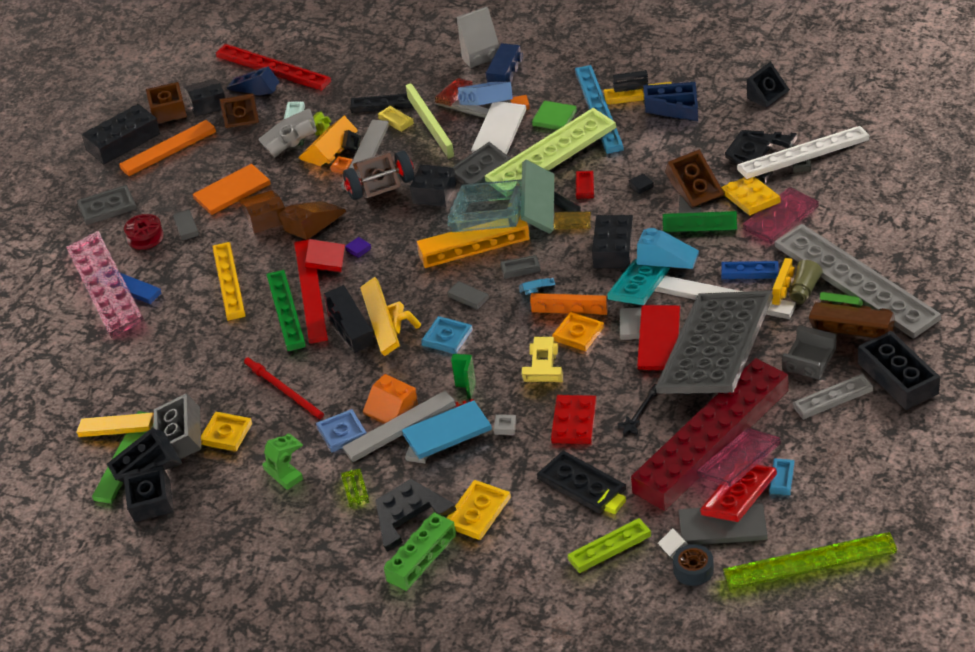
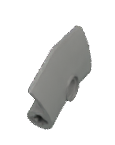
(288, 132)

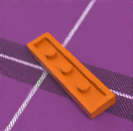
(569, 303)

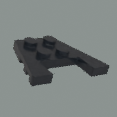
(755, 144)
(404, 504)

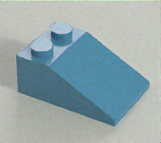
(664, 250)

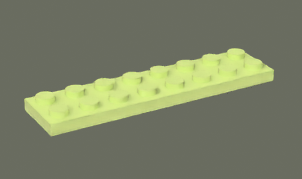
(557, 146)

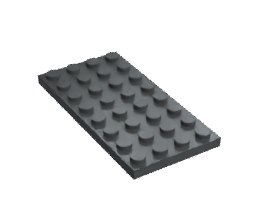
(714, 343)

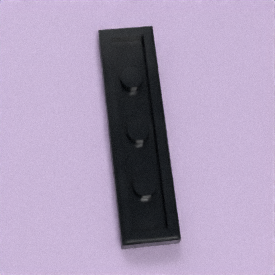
(379, 103)

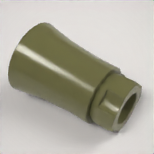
(805, 279)

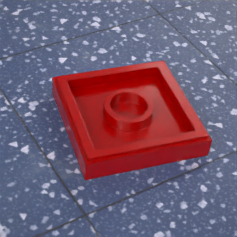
(324, 255)

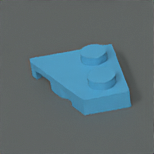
(533, 286)

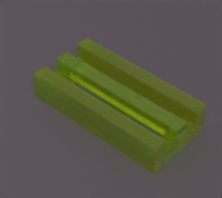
(357, 499)

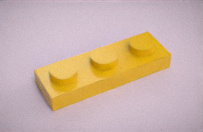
(783, 281)

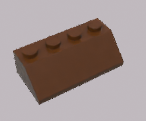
(851, 320)

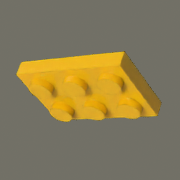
(750, 195)
(478, 509)

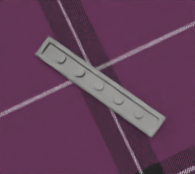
(370, 142)
(393, 428)

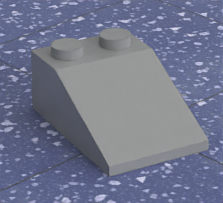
(477, 37)

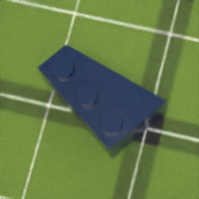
(672, 100)

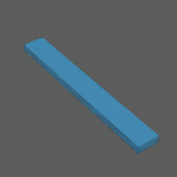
(595, 99)

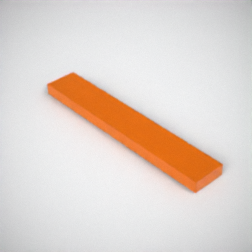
(167, 148)

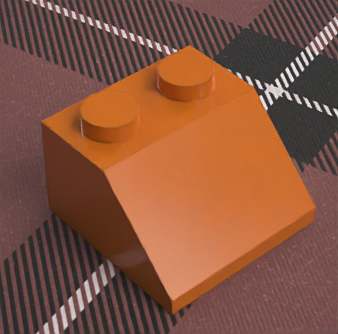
(389, 399)

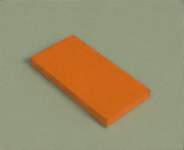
(231, 189)

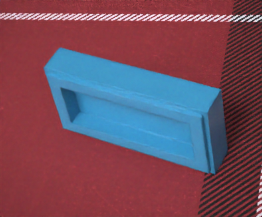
(783, 480)

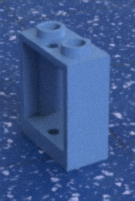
(485, 93)

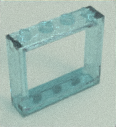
(489, 219)

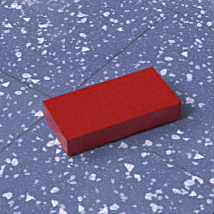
(584, 184)

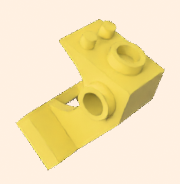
(543, 369)

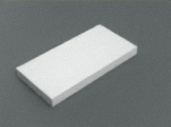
(500, 125)

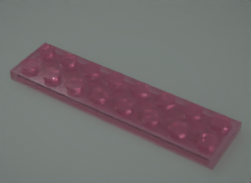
(105, 284)

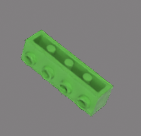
(419, 551)

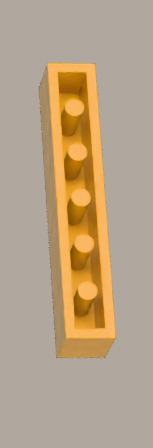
(462, 244)

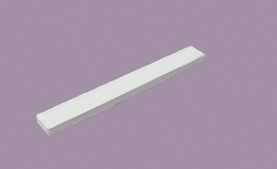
(803, 152)
(690, 290)

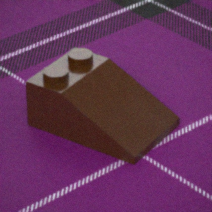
(693, 179)
(263, 210)
(309, 218)

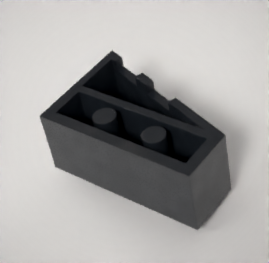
(348, 319)
(146, 453)

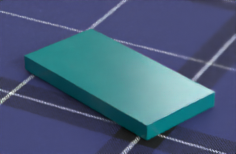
(637, 283)

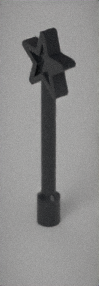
(631, 425)

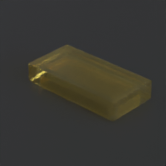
(572, 220)

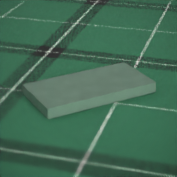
(537, 196)

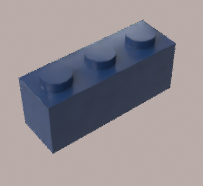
(504, 63)

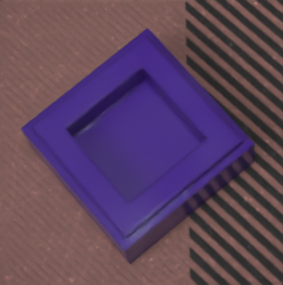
(358, 247)

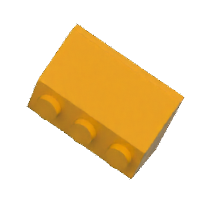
(328, 143)

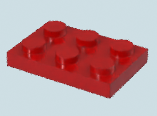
(573, 419)

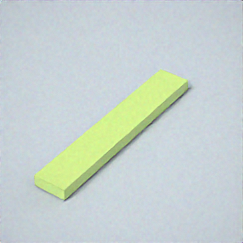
(430, 121)

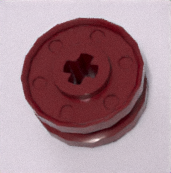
(143, 231)

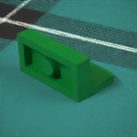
(464, 372)

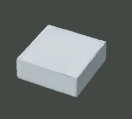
(672, 542)

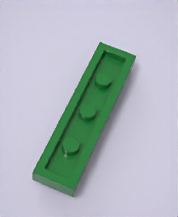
(700, 221)

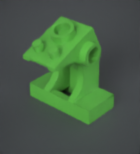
(278, 456)

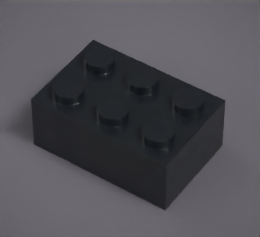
(613, 241)

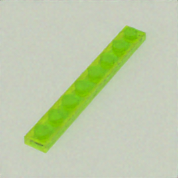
(809, 560)

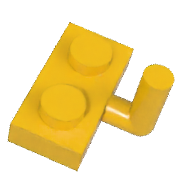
(397, 315)

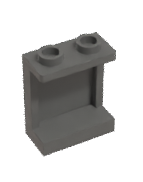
(810, 352)

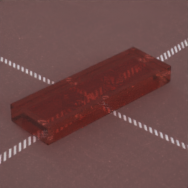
(450, 93)

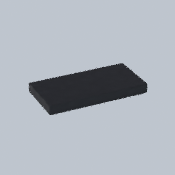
(580, 481)

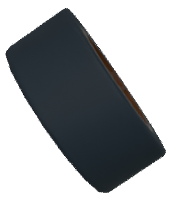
(693, 565)

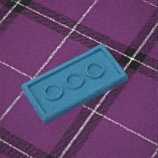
(446, 429)

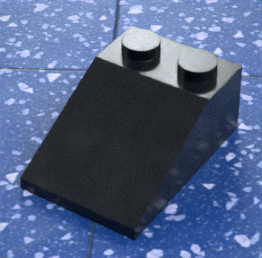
(205, 96)

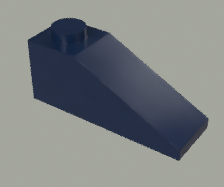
(256, 82)

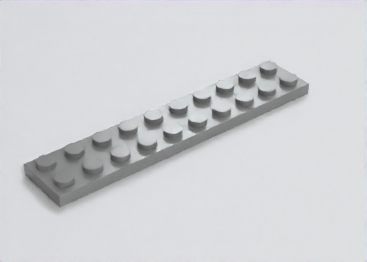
(859, 280)

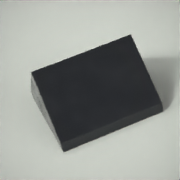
(766, 86)

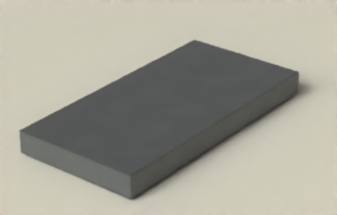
(708, 530)

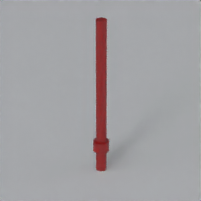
(260, 370)

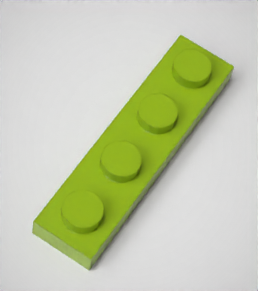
(609, 545)

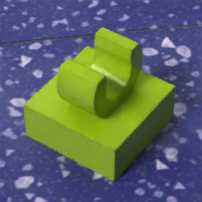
(321, 123)

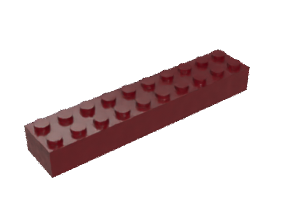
(719, 422)

